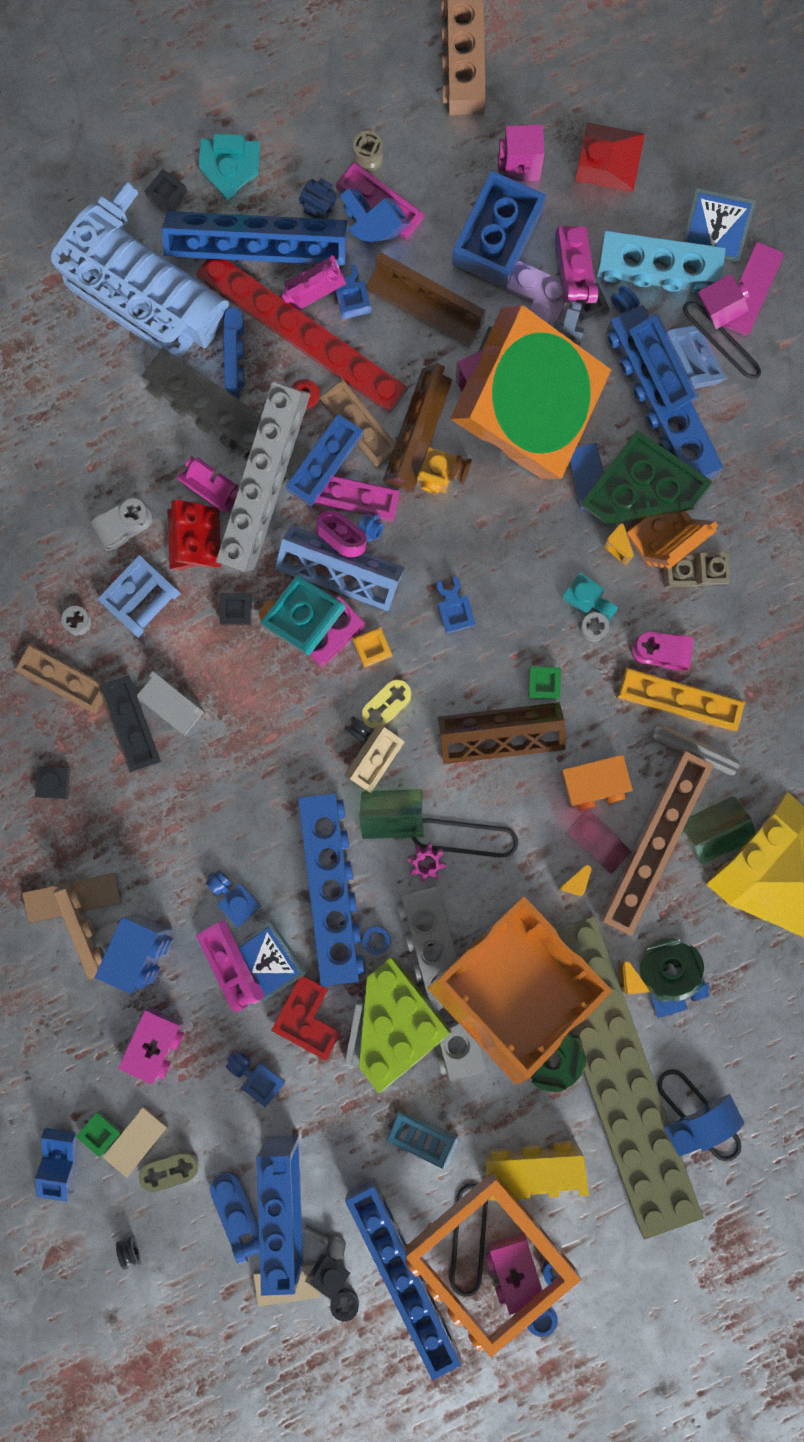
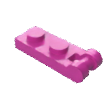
(575, 264)
(229, 966)

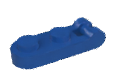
(235, 1214)

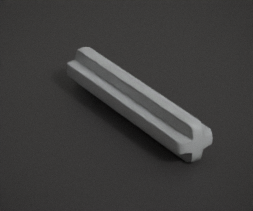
(684, 743)

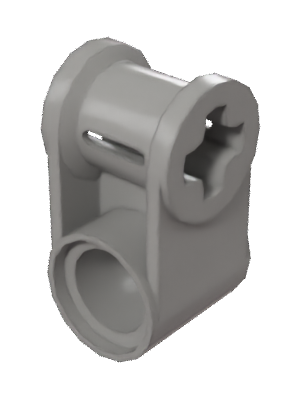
(118, 525)

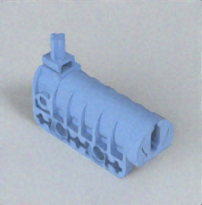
(138, 276)

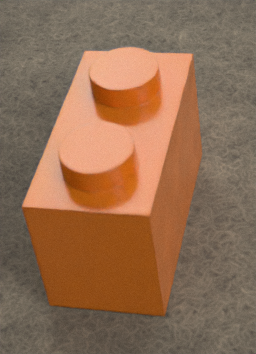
(596, 781)

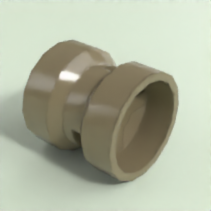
(366, 157)

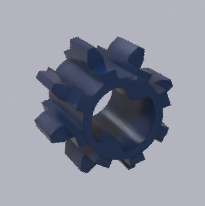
(318, 198)

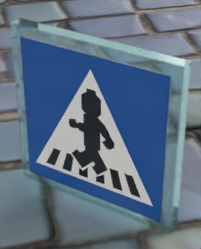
(719, 221)
(270, 960)

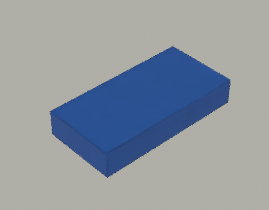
(585, 469)

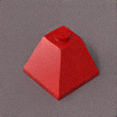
(610, 157)

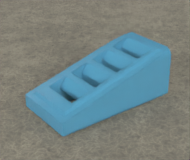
(418, 1150)

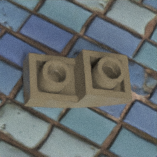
(699, 570)

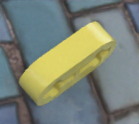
(382, 698)

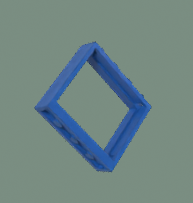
(279, 1214)

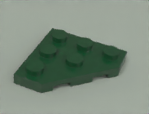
(645, 483)

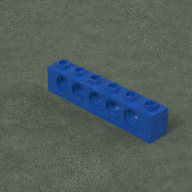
(254, 237)
(657, 416)
(330, 969)
(407, 1291)

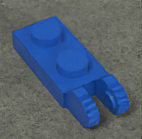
(233, 350)

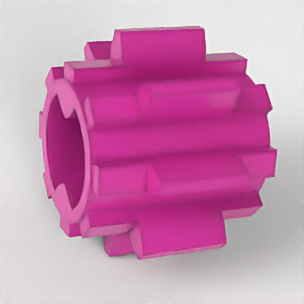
(432, 867)

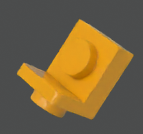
(436, 471)

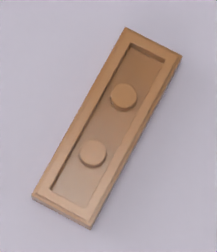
(375, 442)
(60, 678)
(95, 892)

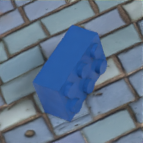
(498, 229)
(134, 953)

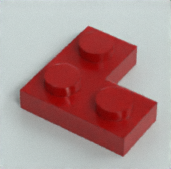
(298, 1021)

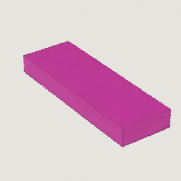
(375, 191)
(757, 279)
(359, 497)

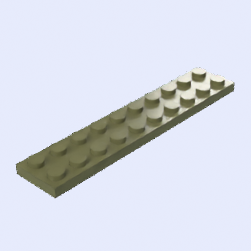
(630, 1099)

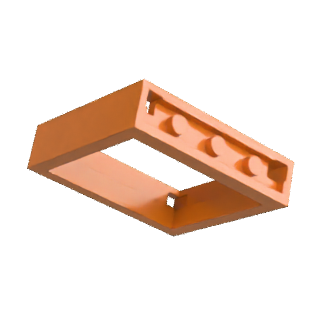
(489, 1187)

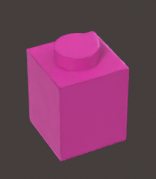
(724, 300)

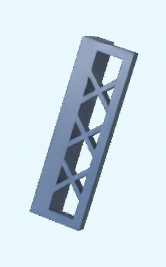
(363, 567)

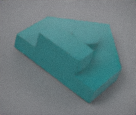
(229, 162)

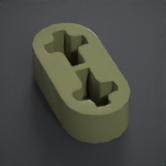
(171, 1178)

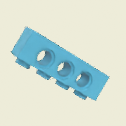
(616, 246)

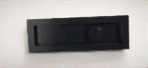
(129, 724)

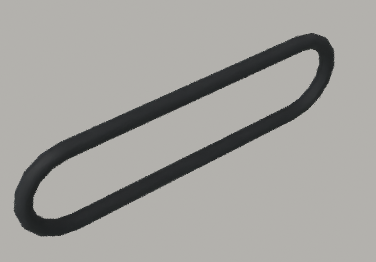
(728, 336)
(468, 851)
(703, 1099)
(481, 1251)

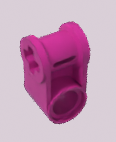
(669, 651)

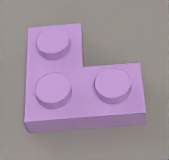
(539, 289)

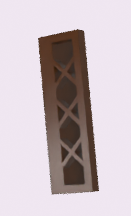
(426, 300)
(418, 428)
(501, 727)

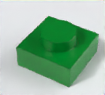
(544, 682)
(99, 1133)

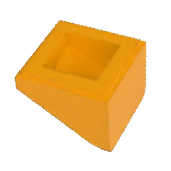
(619, 545)
(577, 882)
(629, 979)

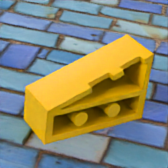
(540, 1170)

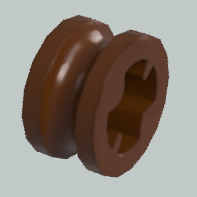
(460, 469)

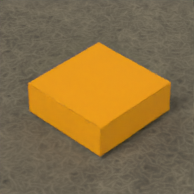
(372, 647)

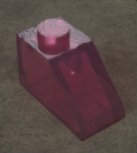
(598, 841)

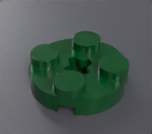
(663, 985)
(567, 1071)

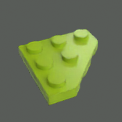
(396, 1025)

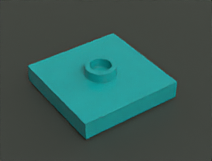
(303, 615)

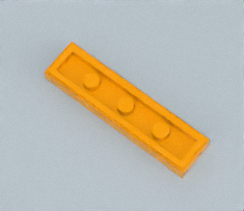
(681, 699)

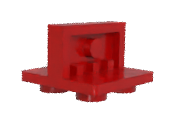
(193, 535)

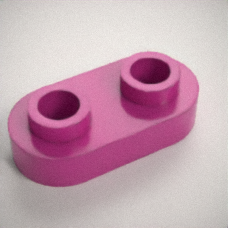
(341, 533)

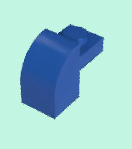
(374, 224)
(707, 1127)

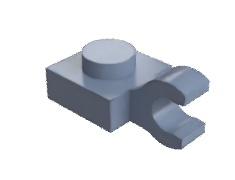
(569, 326)

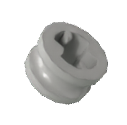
(71, 612)
(588, 633)

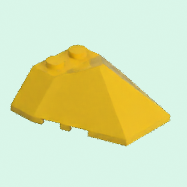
(769, 870)

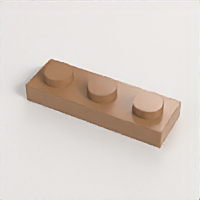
(79, 928)

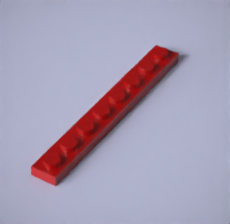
(302, 333)

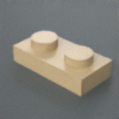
(374, 758)

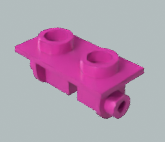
(314, 284)
(218, 492)

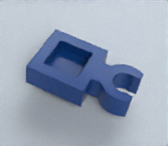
(353, 296)
(456, 610)

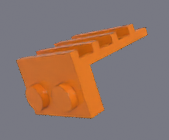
(668, 537)

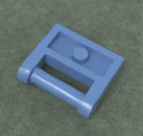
(697, 356)
(131, 589)

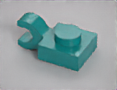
(586, 595)

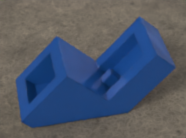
(57, 1164)

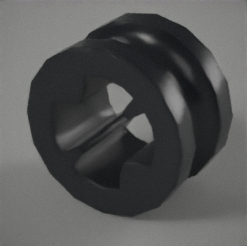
(358, 729)
(128, 1253)
(353, 1309)

